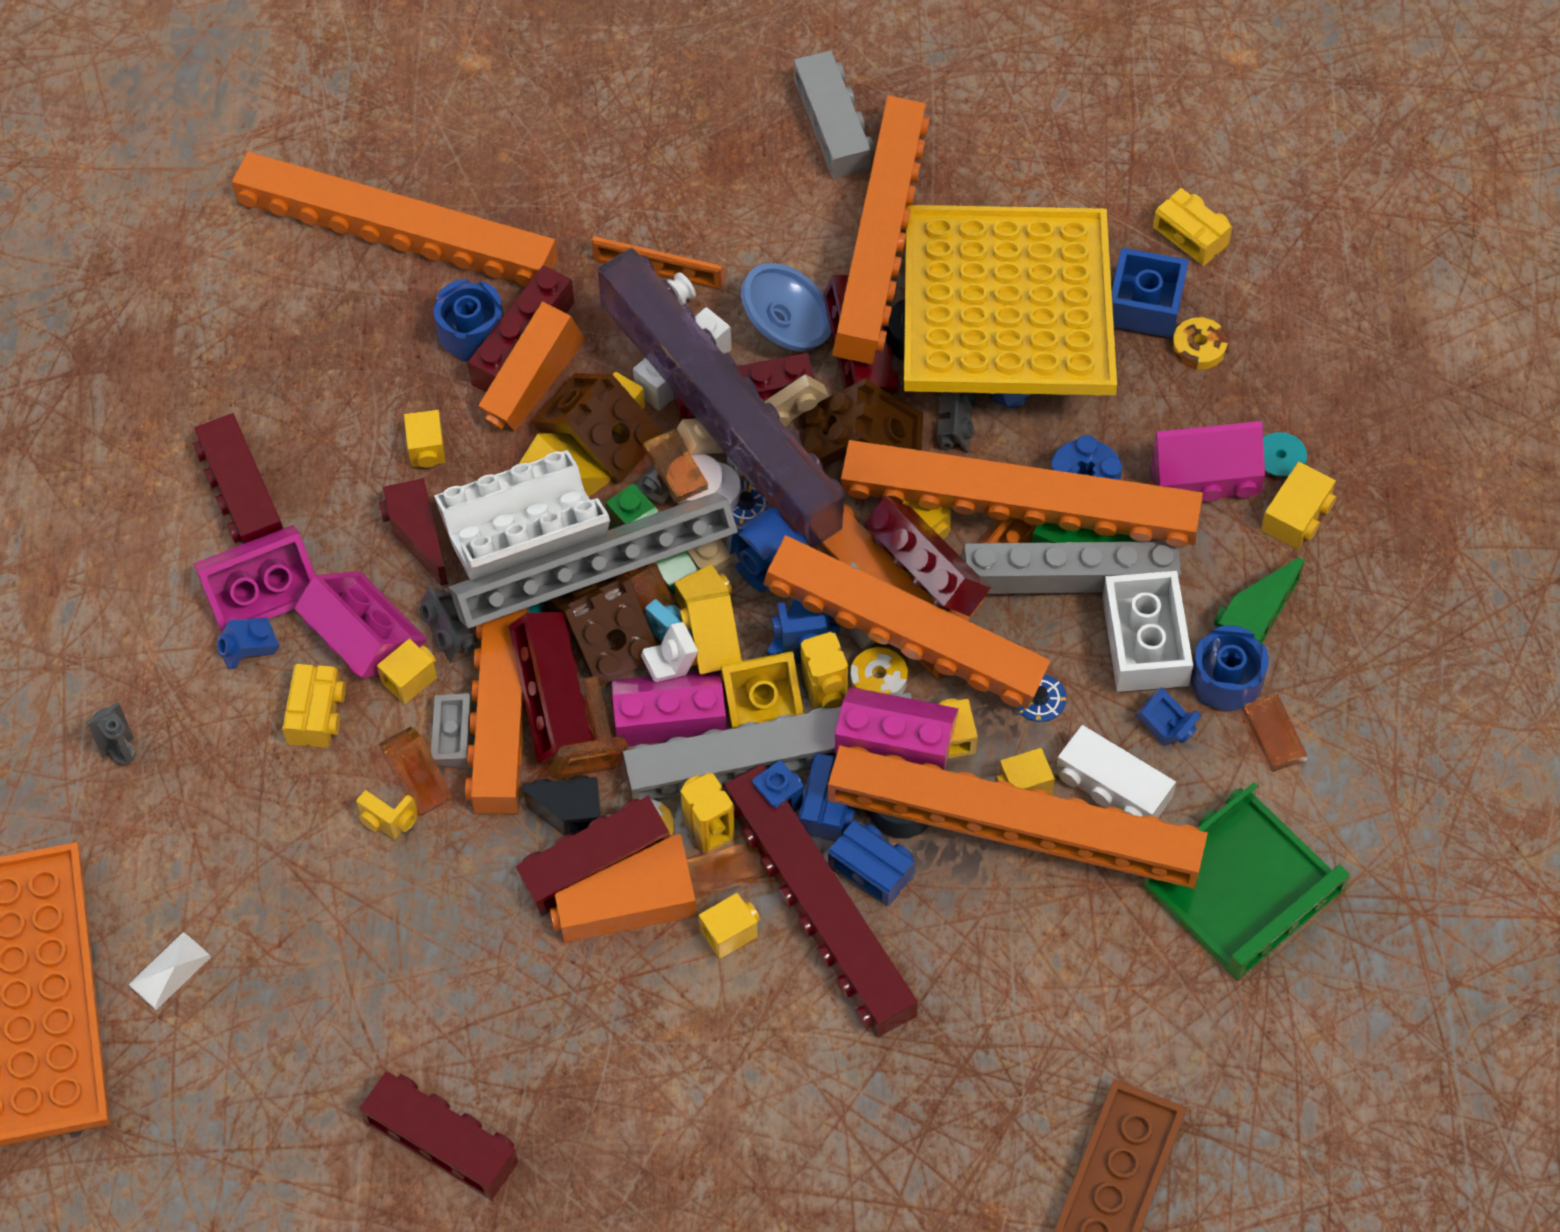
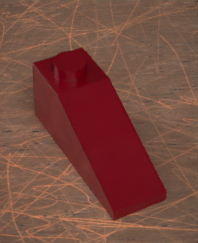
(413, 524)

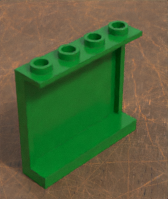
(1251, 884)

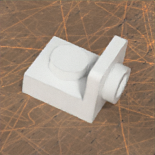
(673, 656)

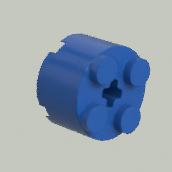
(466, 316)
(1087, 458)
(757, 545)
(1229, 668)

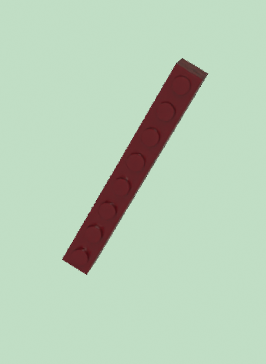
(822, 908)

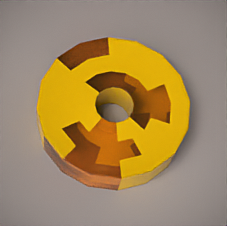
(1195, 355)

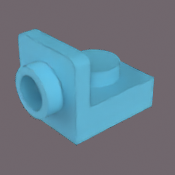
(660, 618)

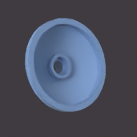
(785, 307)

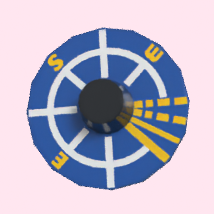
(749, 504)
(1047, 702)

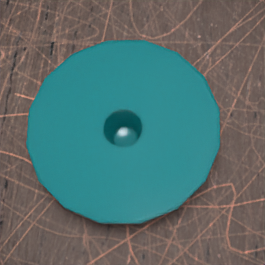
(1282, 453)

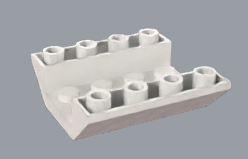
(520, 514)

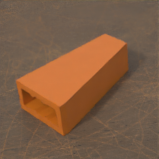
(531, 367)
(628, 895)

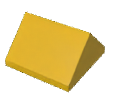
(591, 474)
(761, 689)

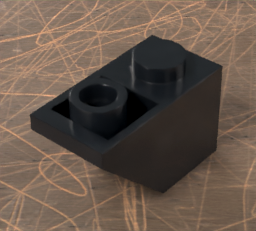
(565, 803)

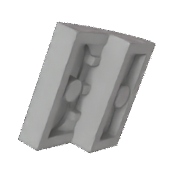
(452, 729)

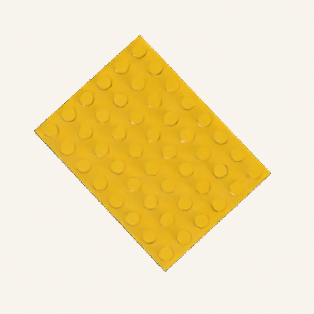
(1008, 301)

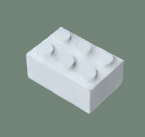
(1147, 631)

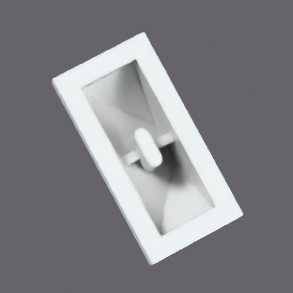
(169, 971)

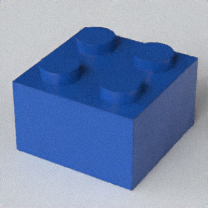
(1148, 292)

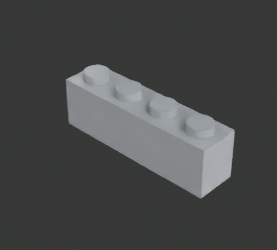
(833, 114)

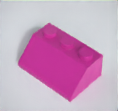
(1211, 460)
(256, 577)
(355, 620)
(668, 708)
(896, 726)

